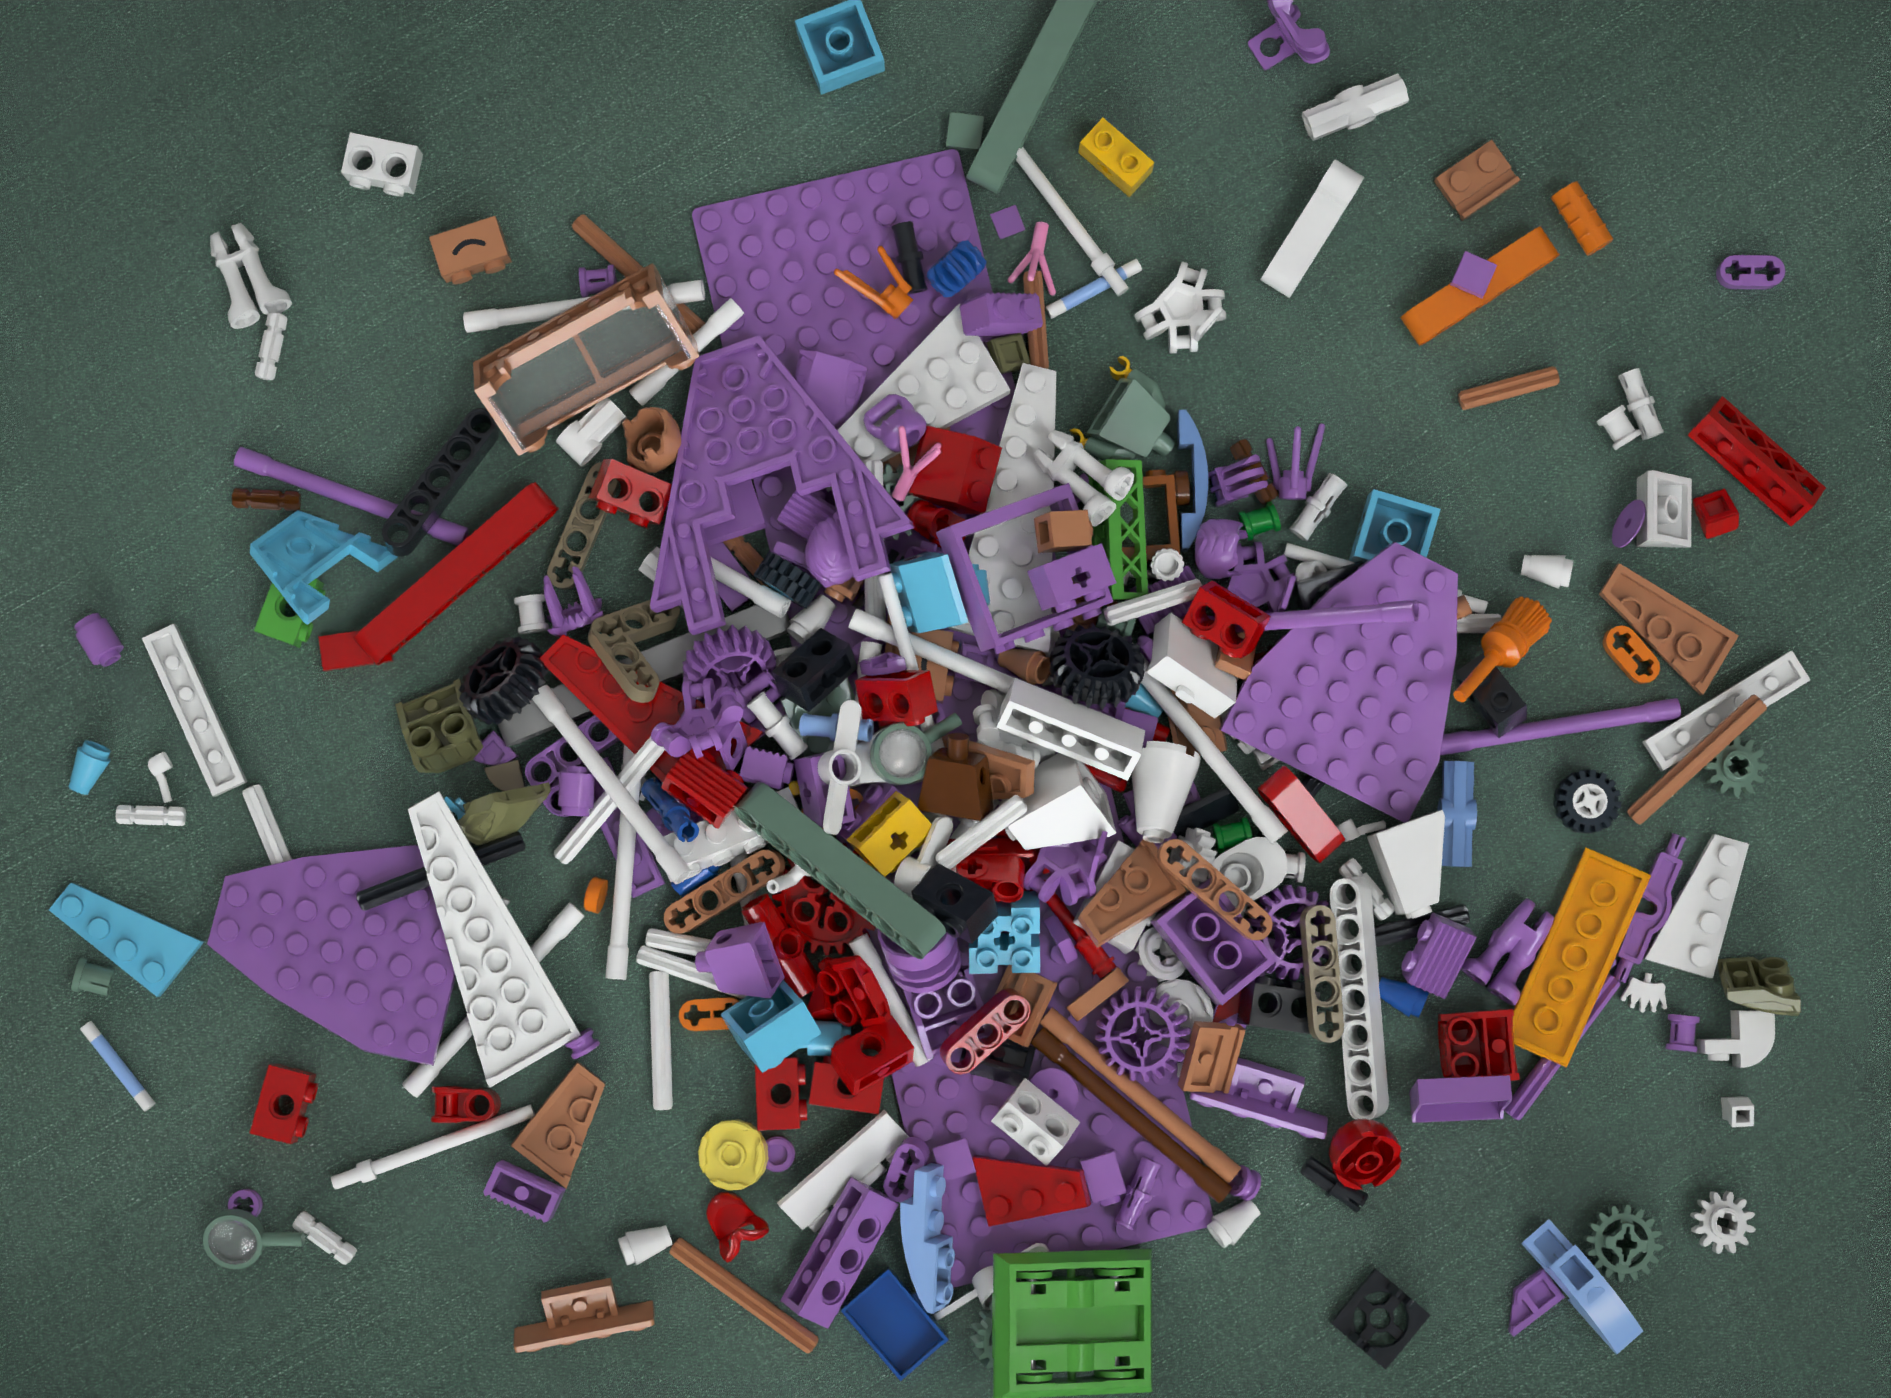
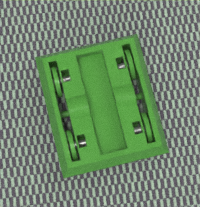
(1072, 1323)

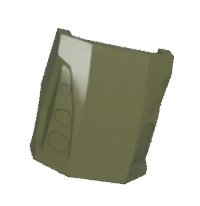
(439, 730)
(501, 812)
(1760, 984)

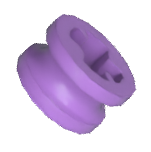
(582, 1044)
(1245, 1183)
(244, 1194)

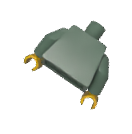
(1130, 419)

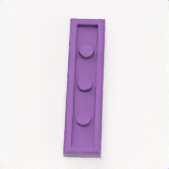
(645, 872)

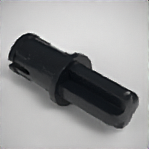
(1327, 1180)

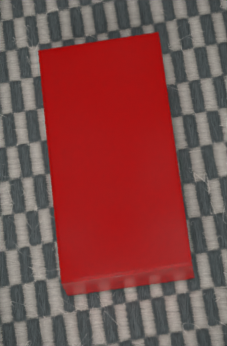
(343, 652)

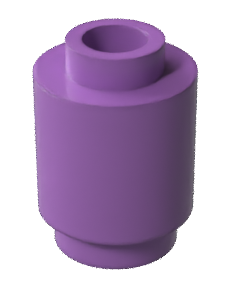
(98, 640)
(576, 791)

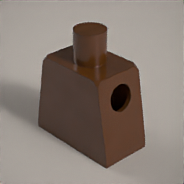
(957, 781)

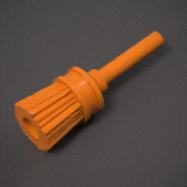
(1507, 641)

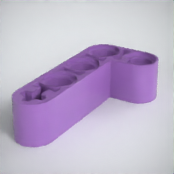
(554, 757)

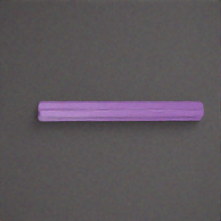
(1545, 1069)

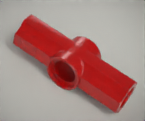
(795, 965)

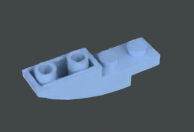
(925, 1249)
(1584, 1286)

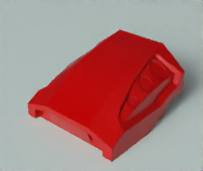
(856, 989)
(1477, 1044)

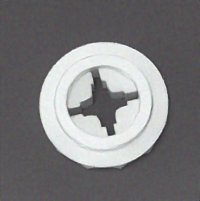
(1167, 969)

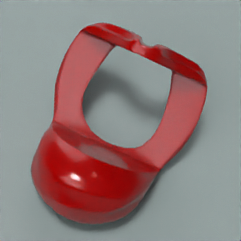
(726, 1216)

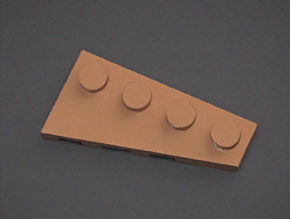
(1675, 630)

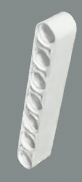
(1370, 1014)

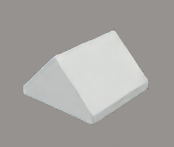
(1667, 510)

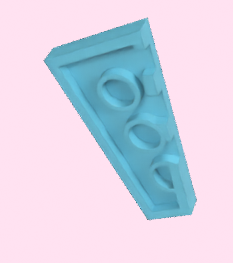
(136, 943)

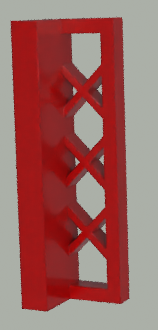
(1755, 464)

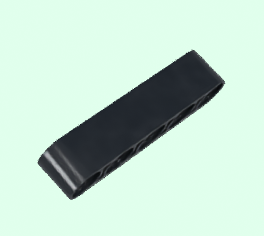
(439, 498)

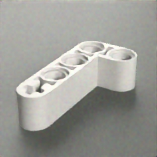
(1312, 228)

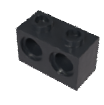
(814, 669)
(1494, 699)
(1278, 1009)

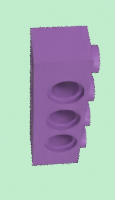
(839, 1253)

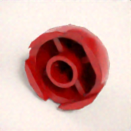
(1364, 1153)

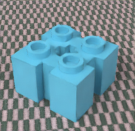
(1017, 947)

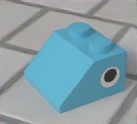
(928, 592)

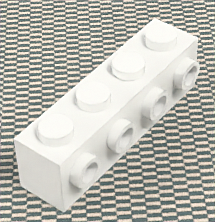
(1071, 729)
(720, 845)

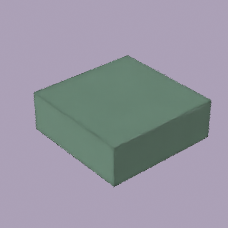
(964, 132)

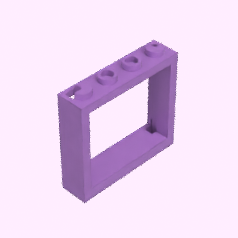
(972, 597)

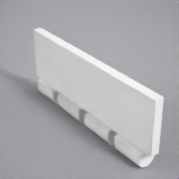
(857, 1158)

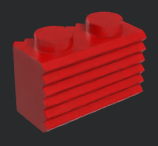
(705, 787)

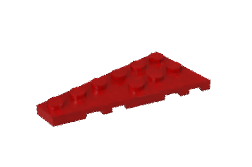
(628, 720)

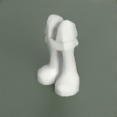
(242, 308)
(1115, 482)

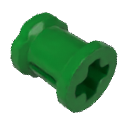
(1260, 520)
(1231, 834)

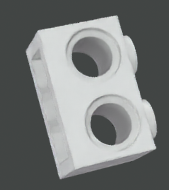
(385, 156)
(1035, 1121)

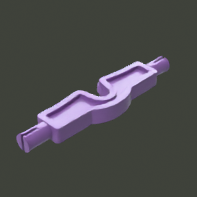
(1658, 892)

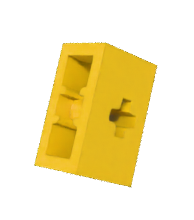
(1116, 157)
(874, 839)

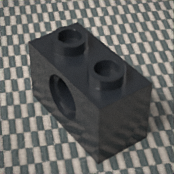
(956, 902)

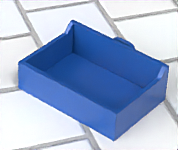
(894, 1323)

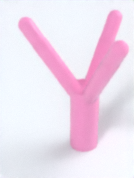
(1034, 255)
(910, 472)

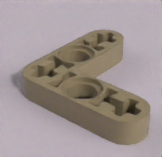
(623, 641)

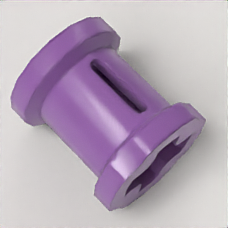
(588, 276)
(1682, 1033)

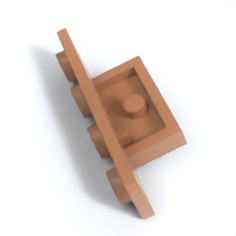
(582, 1314)

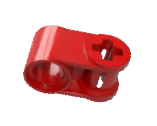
(929, 519)
(997, 874)
(457, 1105)

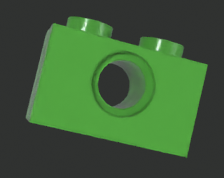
(275, 623)

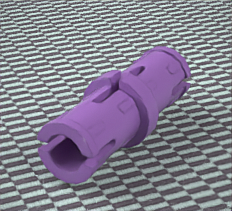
(1138, 1193)

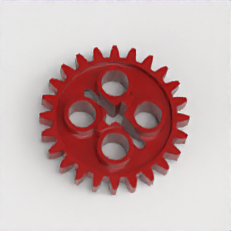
(809, 927)

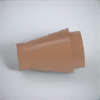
(1027, 664)

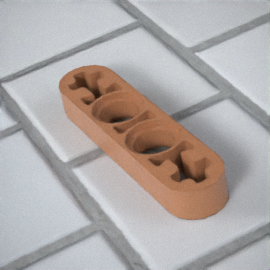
(1217, 885)
(722, 887)

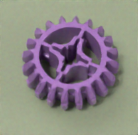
(729, 658)
(1282, 943)
(1142, 1048)

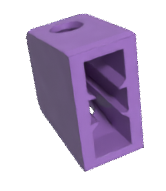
(742, 961)

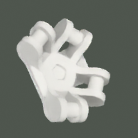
(1181, 307)
(987, 717)

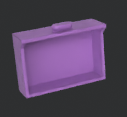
(1460, 1098)

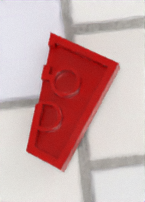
(1026, 1191)

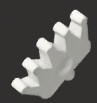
(1645, 992)

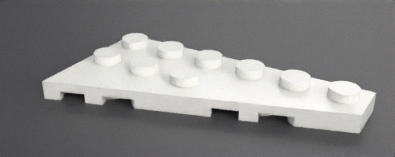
(943, 381)

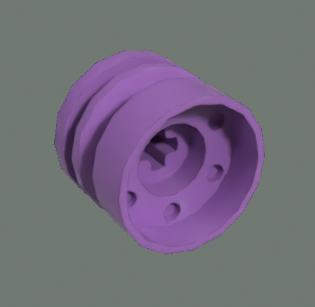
(923, 975)

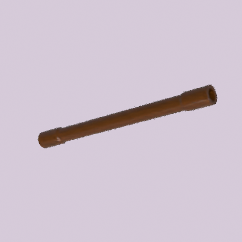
(1202, 1175)

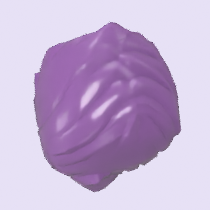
(1217, 547)
(827, 553)

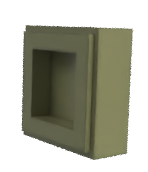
(1008, 353)

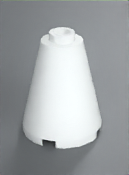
(1161, 788)

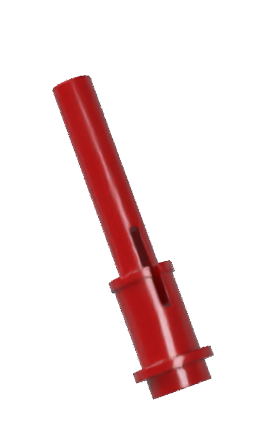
(1094, 956)

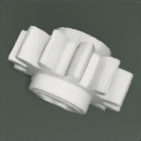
(1202, 844)
(1722, 1235)

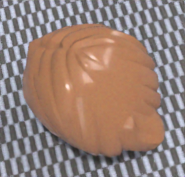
(652, 440)

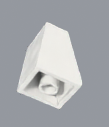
(1064, 807)
(1411, 862)

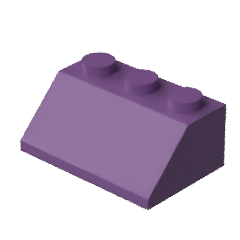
(1210, 947)

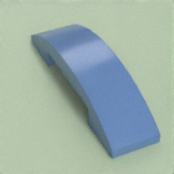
(1189, 438)

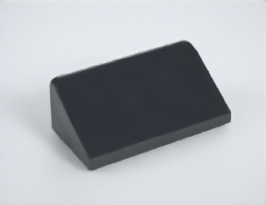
(1206, 811)
(1006, 1064)

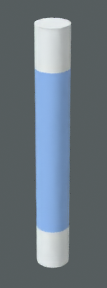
(1090, 290)
(117, 1066)

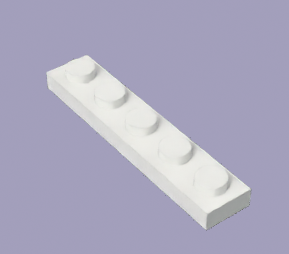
(194, 710)
(1683, 735)

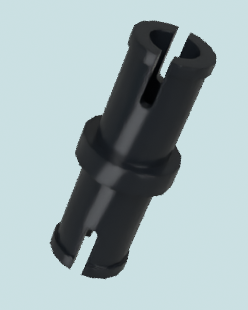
(909, 256)

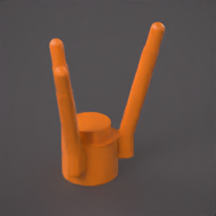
(892, 299)

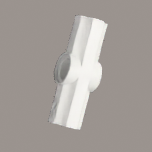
(1355, 107)

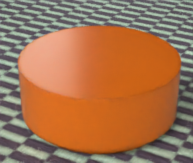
(595, 895)

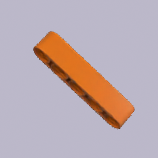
(1452, 304)

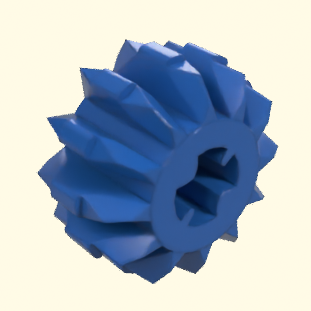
(956, 268)

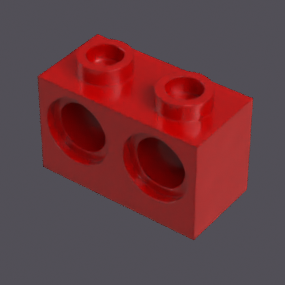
(633, 485)
(1228, 611)
(897, 697)

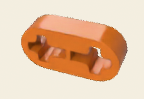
(1637, 649)
(711, 1005)

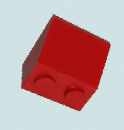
(960, 474)

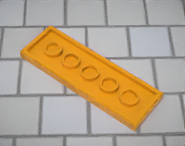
(1577, 956)

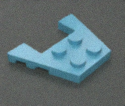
(303, 550)

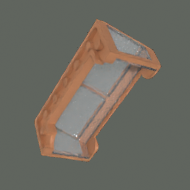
(583, 358)

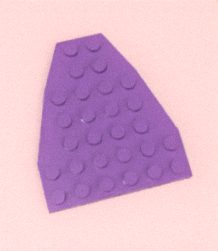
(1363, 698)
(361, 974)

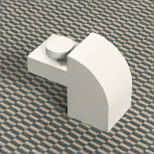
(1749, 1042)

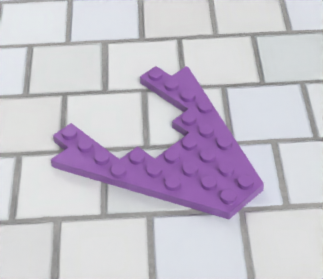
(742, 423)

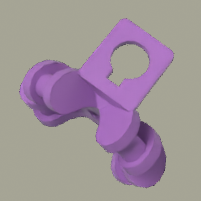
(1308, 43)
(1256, 581)
(705, 726)
(1065, 860)

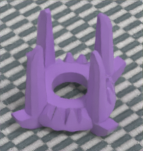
(576, 615)

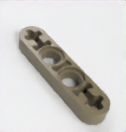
(579, 524)
(1315, 974)

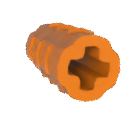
(1582, 218)

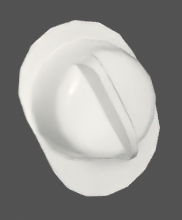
(1253, 867)

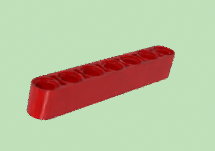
(456, 573)

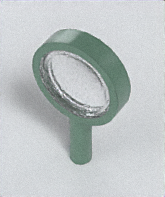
(902, 751)
(238, 1238)

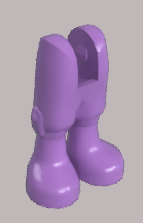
(1519, 942)

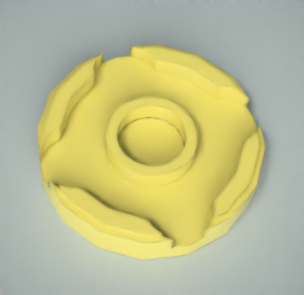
(733, 1154)

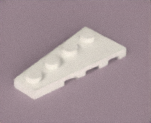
(1701, 910)

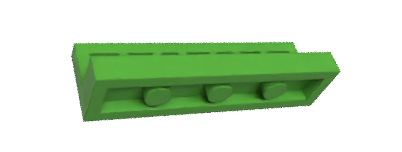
(1111, 537)

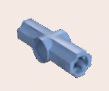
(1459, 812)

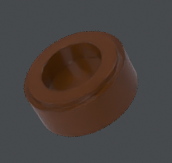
(1182, 487)

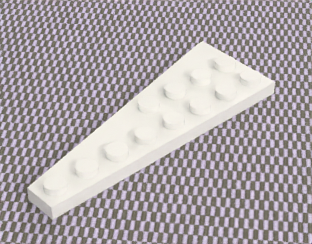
(1011, 547)
(501, 981)

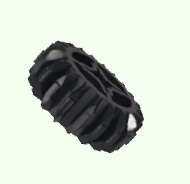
(1096, 666)
(503, 680)

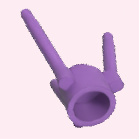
(1293, 483)

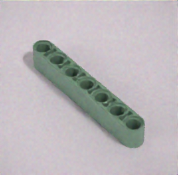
(1029, 93)
(840, 870)

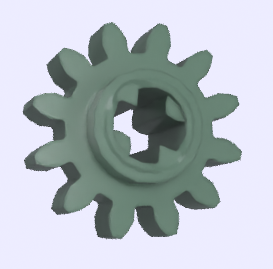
(1747, 773)

